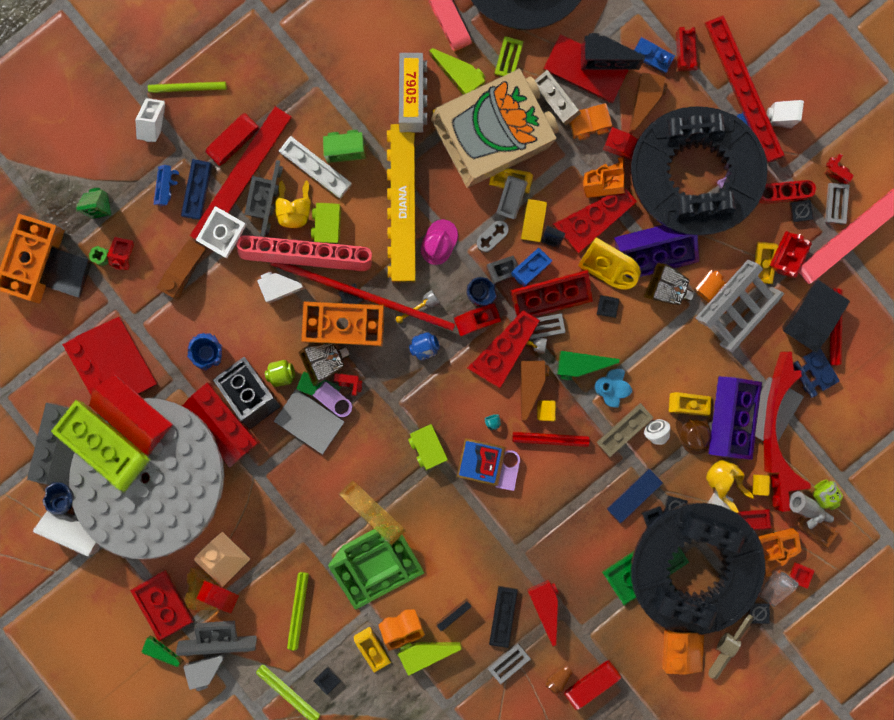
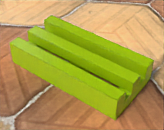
(513, 42)

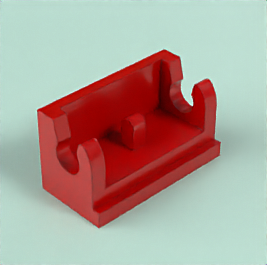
(686, 49)
(790, 254)

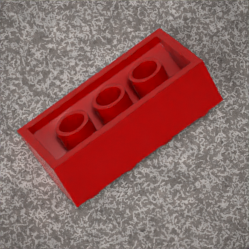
(230, 434)

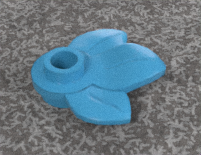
(615, 387)

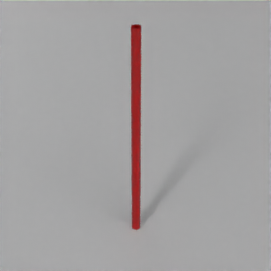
(365, 295)

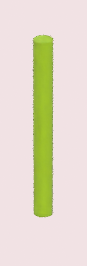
(187, 87)

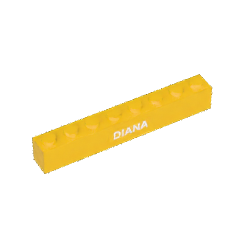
(402, 205)

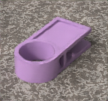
(329, 396)
(508, 474)

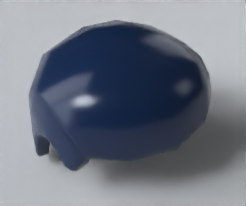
(481, 291)
(57, 498)

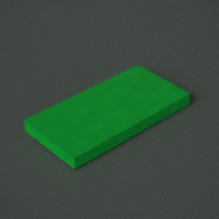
(620, 574)

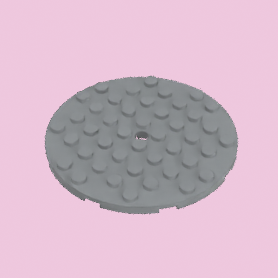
(168, 509)

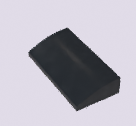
(63, 271)

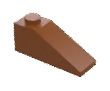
(649, 92)
(181, 269)
(532, 381)

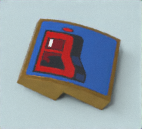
(481, 462)

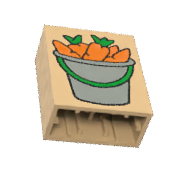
(495, 127)

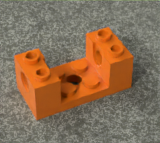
(37, 239)
(363, 328)

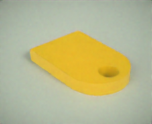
(610, 265)

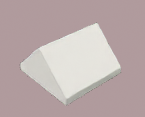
(221, 232)

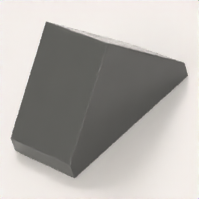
(501, 269)

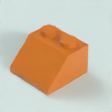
(682, 652)

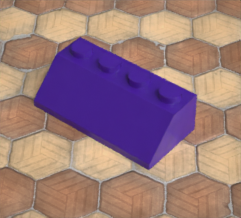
(658, 246)
(731, 411)

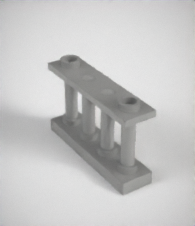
(728, 294)

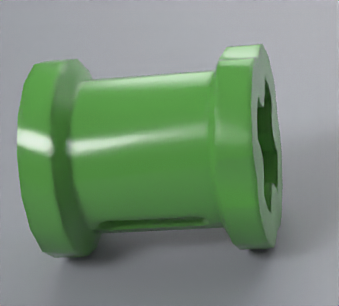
(95, 253)

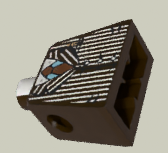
(668, 286)
(322, 361)

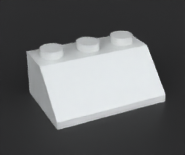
(66, 531)

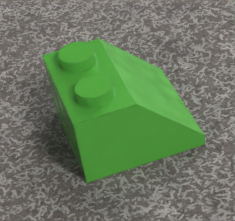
(344, 146)

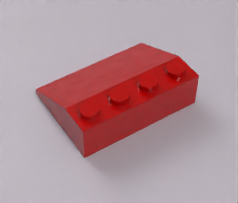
(109, 352)

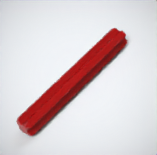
(836, 340)
(550, 439)

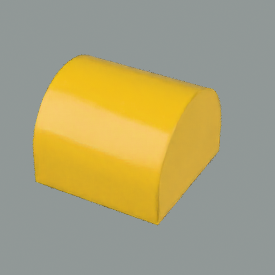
(761, 484)

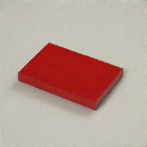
(162, 605)

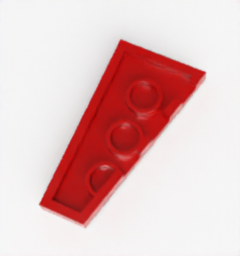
(594, 219)
(502, 354)

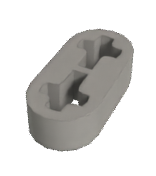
(488, 233)

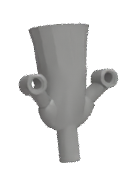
(810, 508)

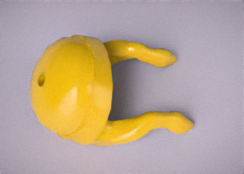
(293, 213)
(722, 476)

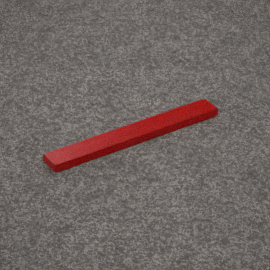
(743, 87)
(247, 165)

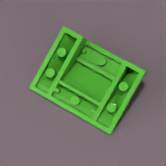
(373, 567)

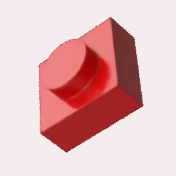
(802, 574)

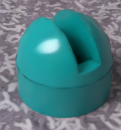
(493, 421)

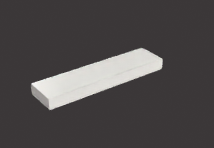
(315, 167)

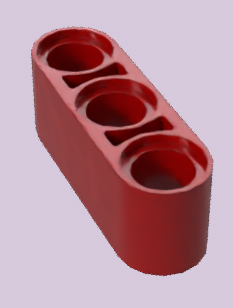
(232, 139)
(794, 188)
(592, 685)

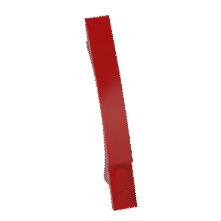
(783, 477)

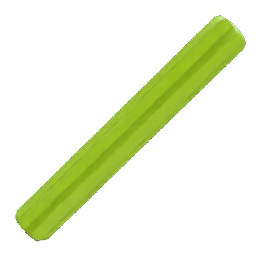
(297, 613)
(287, 693)

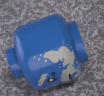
(424, 346)

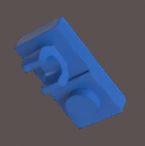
(654, 55)
(162, 192)
(531, 267)

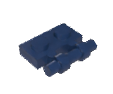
(820, 370)

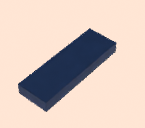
(196, 189)
(634, 495)

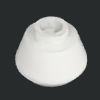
(657, 431)

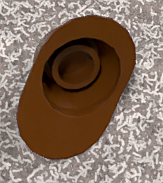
(693, 433)

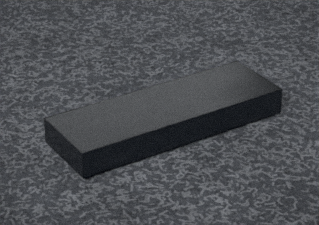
(503, 616)

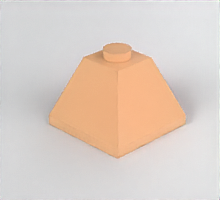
(221, 559)

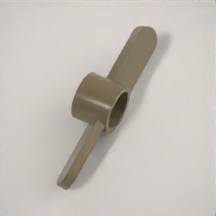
(728, 646)

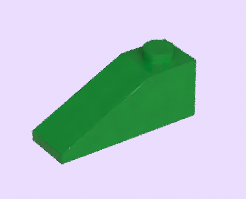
(94, 204)
(578, 364)

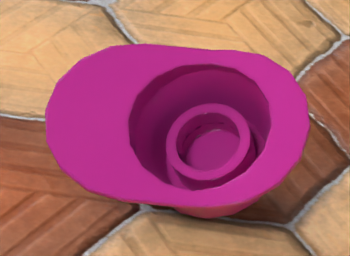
(439, 242)

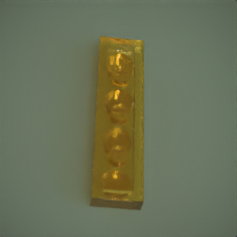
(372, 512)

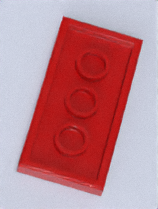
(566, 64)

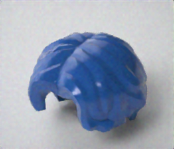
(205, 351)

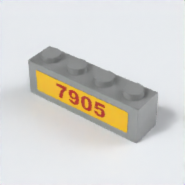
(411, 92)

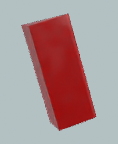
(553, 294)
(129, 414)

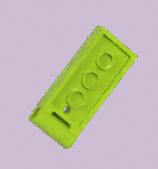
(100, 445)

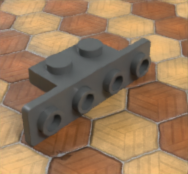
(261, 196)
(216, 638)

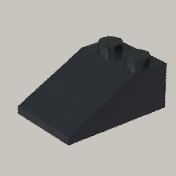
(607, 54)
(816, 315)
(246, 393)

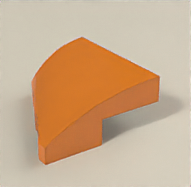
(605, 180)
(779, 548)

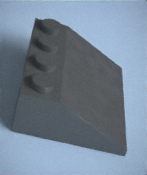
(51, 456)

